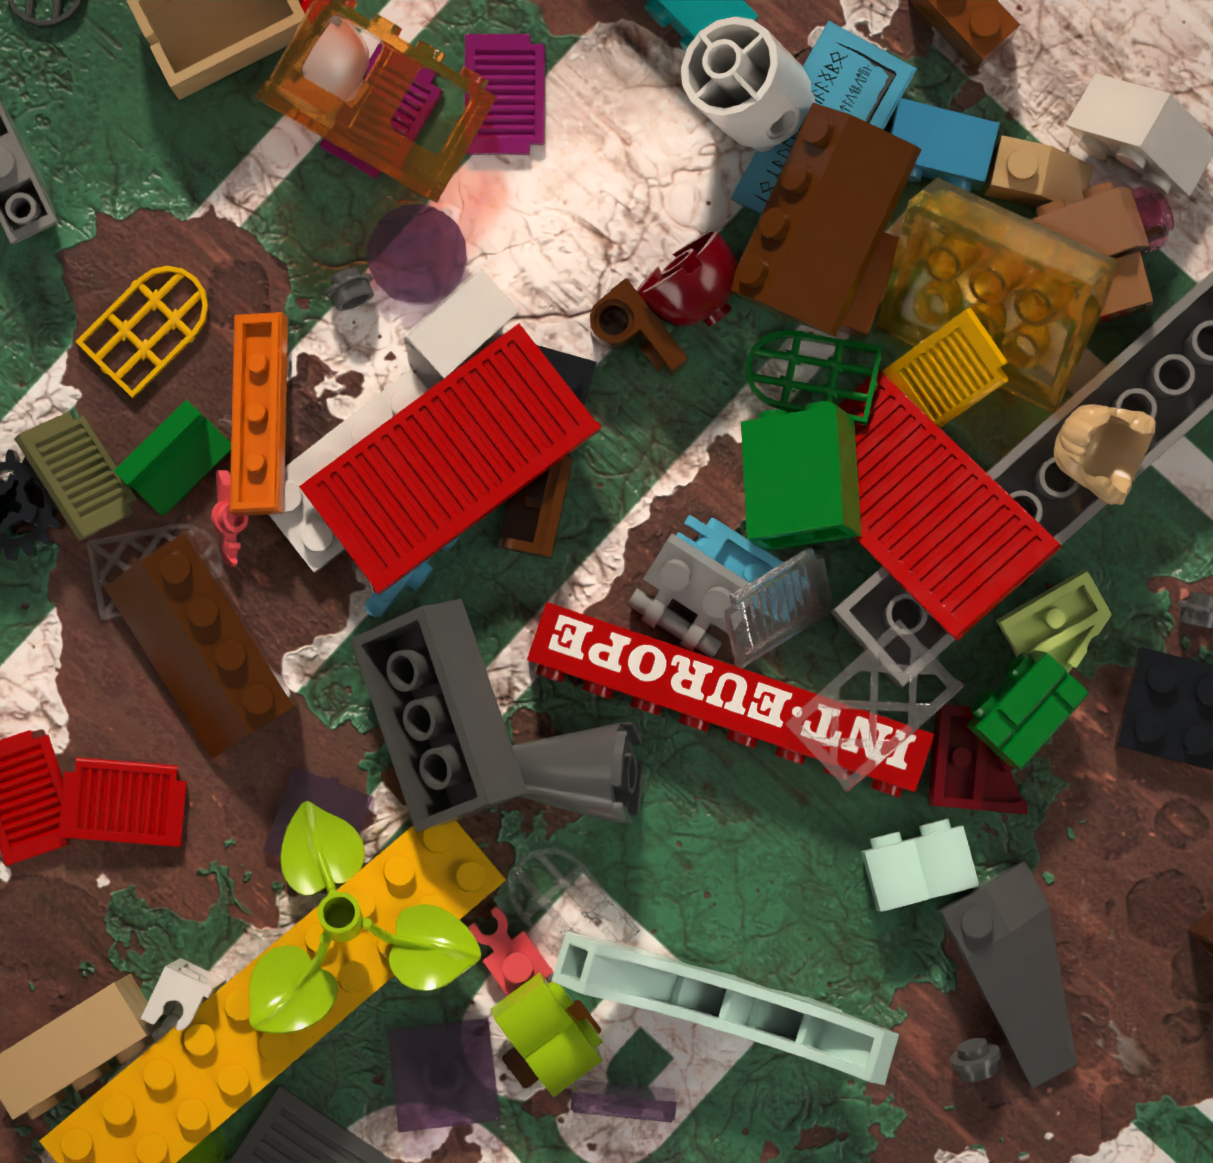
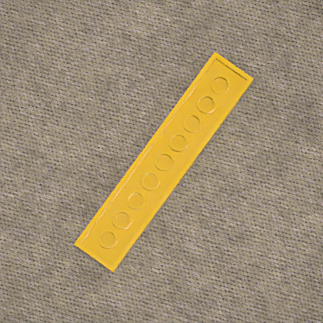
(219, 1061)

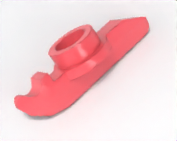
(226, 523)

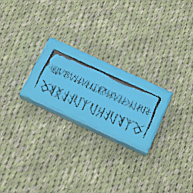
(843, 76)

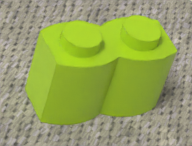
(548, 1034)

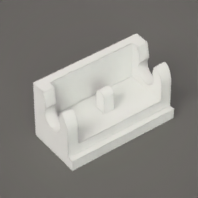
(461, 322)
(182, 988)

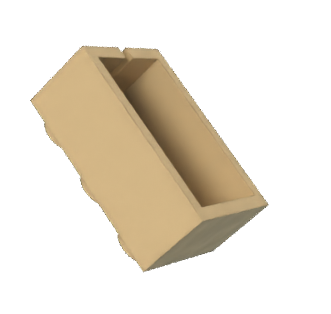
(213, 36)
(75, 1049)

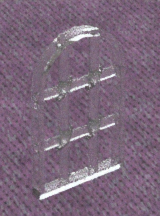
(566, 884)

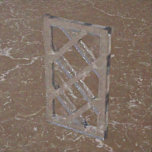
(877, 749)

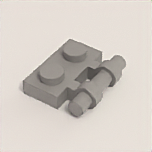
(696, 583)

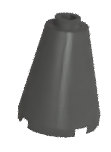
(586, 771)

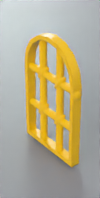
(145, 346)

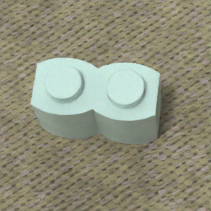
(920, 866)

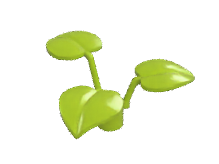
(289, 988)

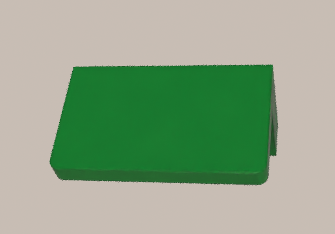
(174, 458)

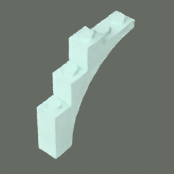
(725, 1004)

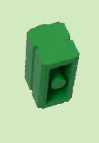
(1026, 707)

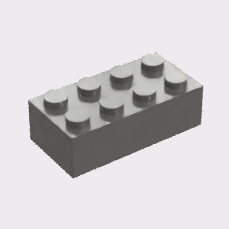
(438, 714)

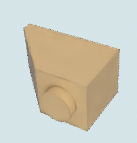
(1035, 173)

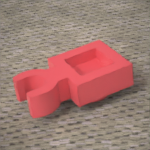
(514, 958)

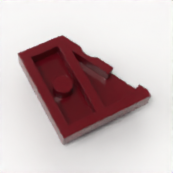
(967, 770)

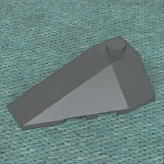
(1013, 958)

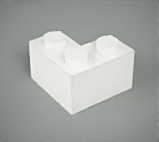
(1143, 132)

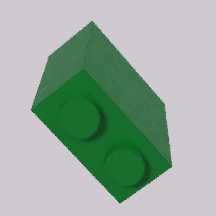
(800, 477)

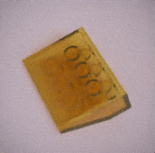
(1019, 278)

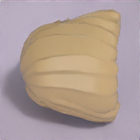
(1104, 449)

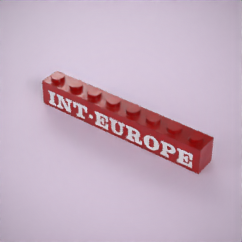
(713, 693)

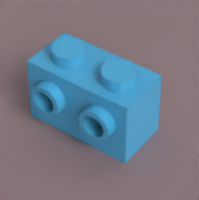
(952, 143)

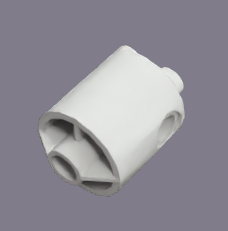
(746, 83)

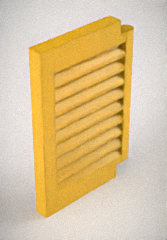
(950, 369)

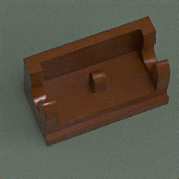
(536, 512)

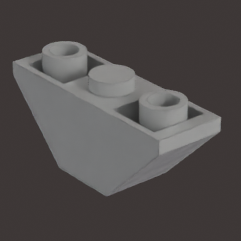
(23, 194)

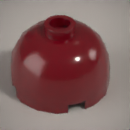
(693, 284)

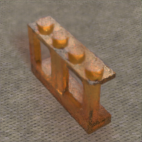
(364, 123)

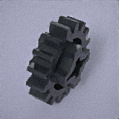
(21, 486)

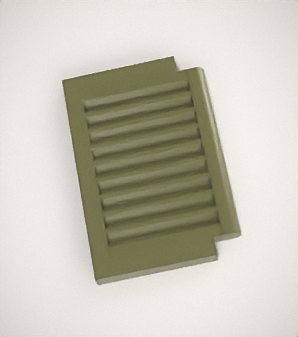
(77, 473)

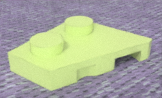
(1058, 621)

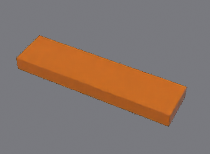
(259, 414)

